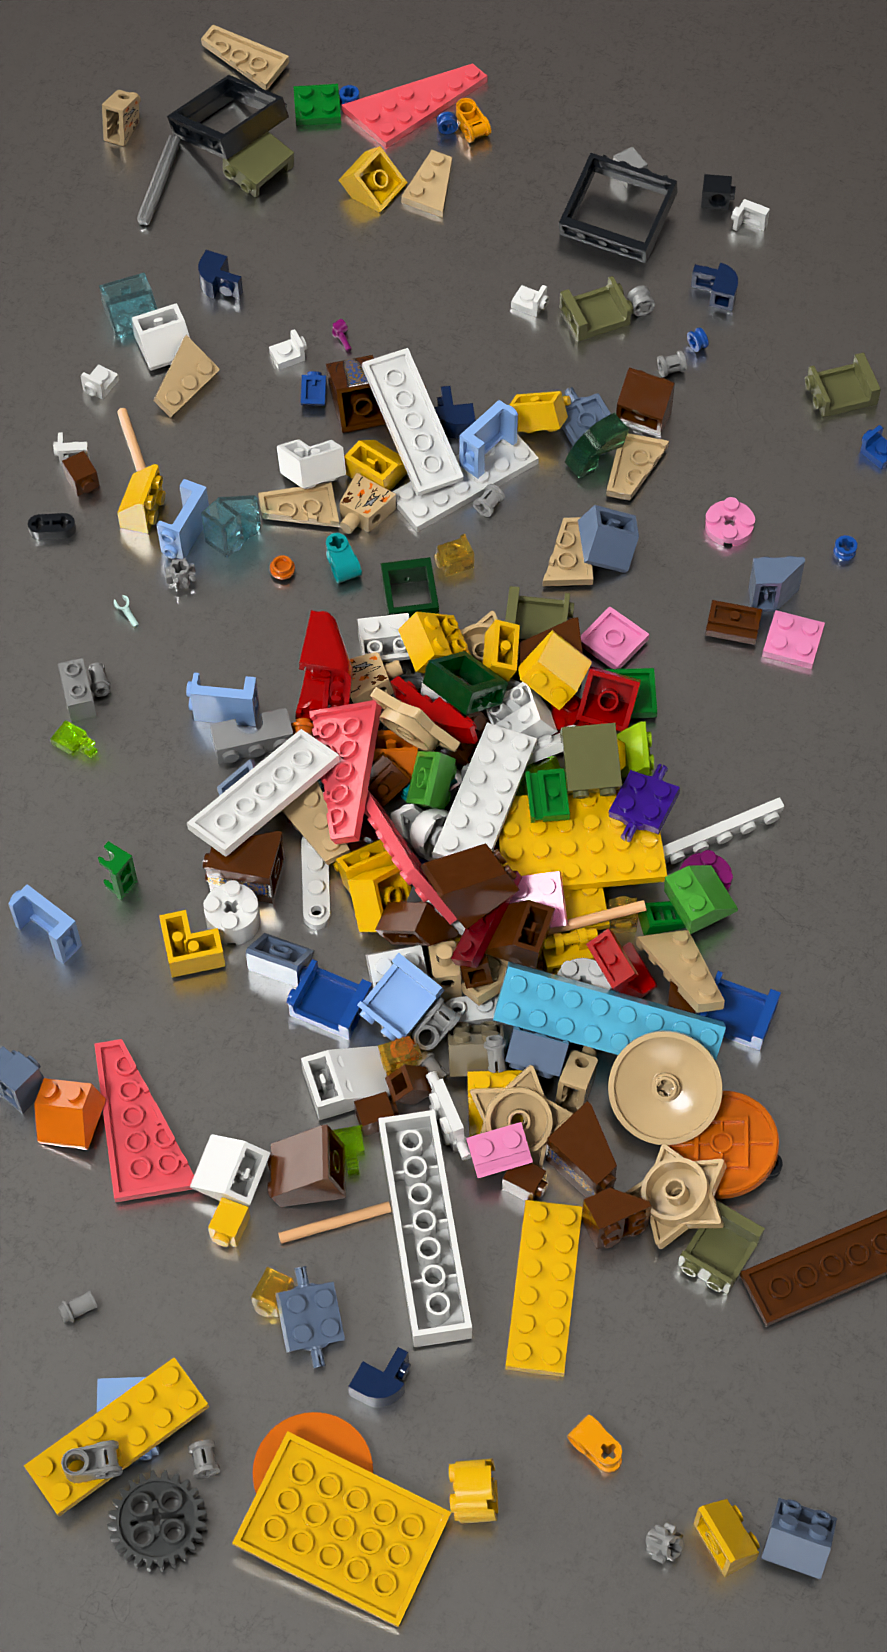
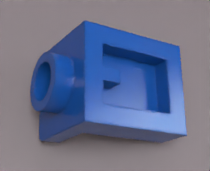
(313, 389)
(875, 447)

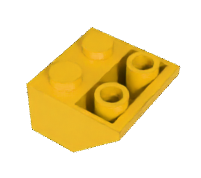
(375, 463)
(142, 500)
(431, 637)

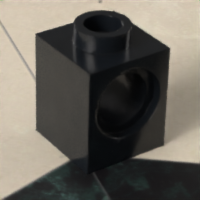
(717, 191)

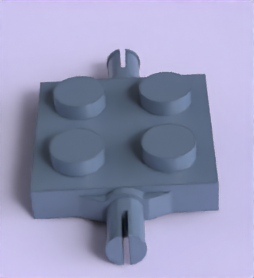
(582, 414)
(310, 1316)

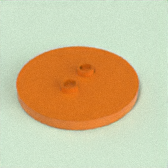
(742, 1137)
(320, 1429)

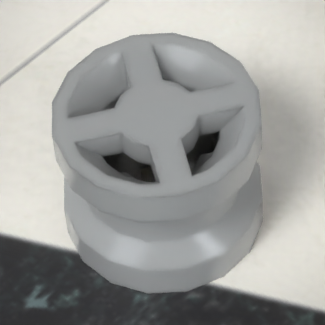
(641, 300)

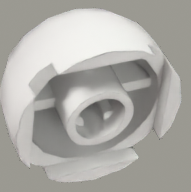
(426, 831)

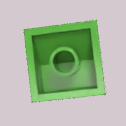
(431, 780)
(698, 896)

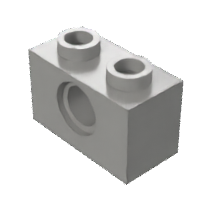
(77, 690)

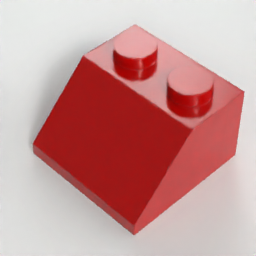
(608, 698)

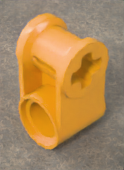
(471, 120)
(593, 1440)

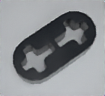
(51, 526)

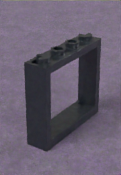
(186, 119)
(606, 239)

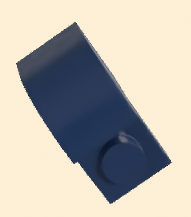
(216, 278)
(721, 283)
(453, 418)
(378, 1387)

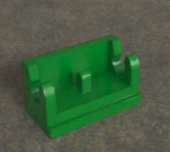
(121, 870)

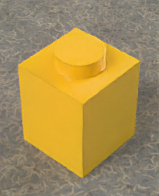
(228, 1223)

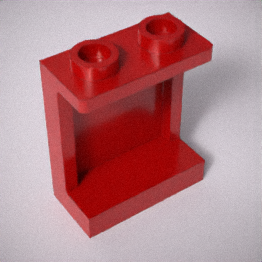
(621, 965)

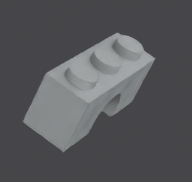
(233, 744)

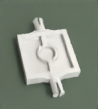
(445, 1111)

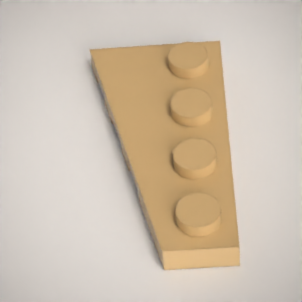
(249, 58)
(310, 819)
(685, 967)

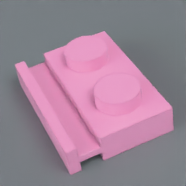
(499, 1150)

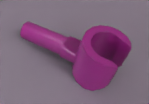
(338, 331)

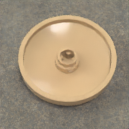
(665, 1087)

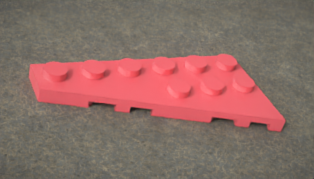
(403, 109)
(352, 734)
(402, 856)
(139, 1141)

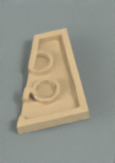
(430, 184)
(185, 377)
(634, 464)
(301, 505)
(567, 561)

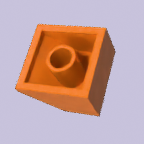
(67, 1113)

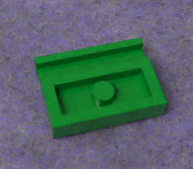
(547, 795)

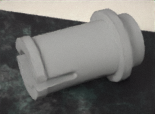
(100, 685)
(495, 1051)
(433, 1065)
(77, 1307)

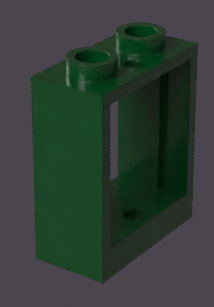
(406, 572)
(486, 687)

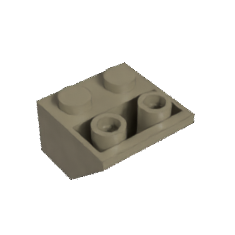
(467, 1048)

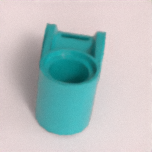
(341, 558)

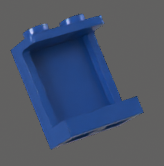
(328, 1000)
(745, 1012)

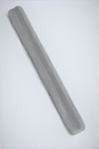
(158, 180)

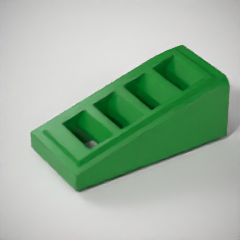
(652, 922)

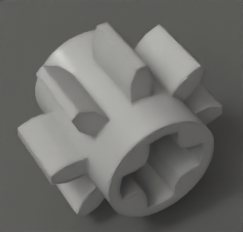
(180, 574)
(664, 1543)

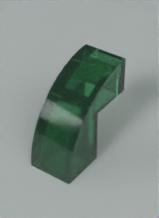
(599, 439)

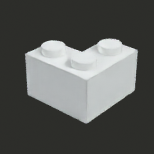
(311, 464)

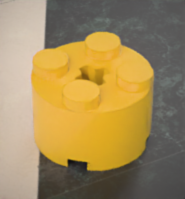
(474, 1491)

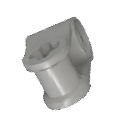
(436, 1023)
(94, 1462)

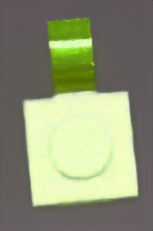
(72, 738)
(353, 1147)

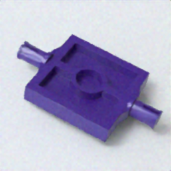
(644, 802)

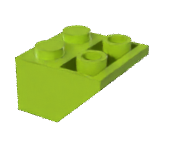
(637, 750)

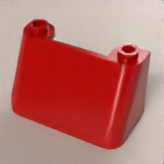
(327, 666)

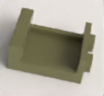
(258, 163)
(596, 310)
(843, 387)
(536, 613)
(591, 760)
(721, 1253)

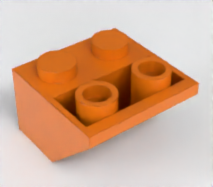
(396, 750)

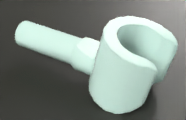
(126, 610)

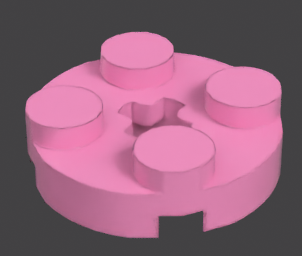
(729, 510)

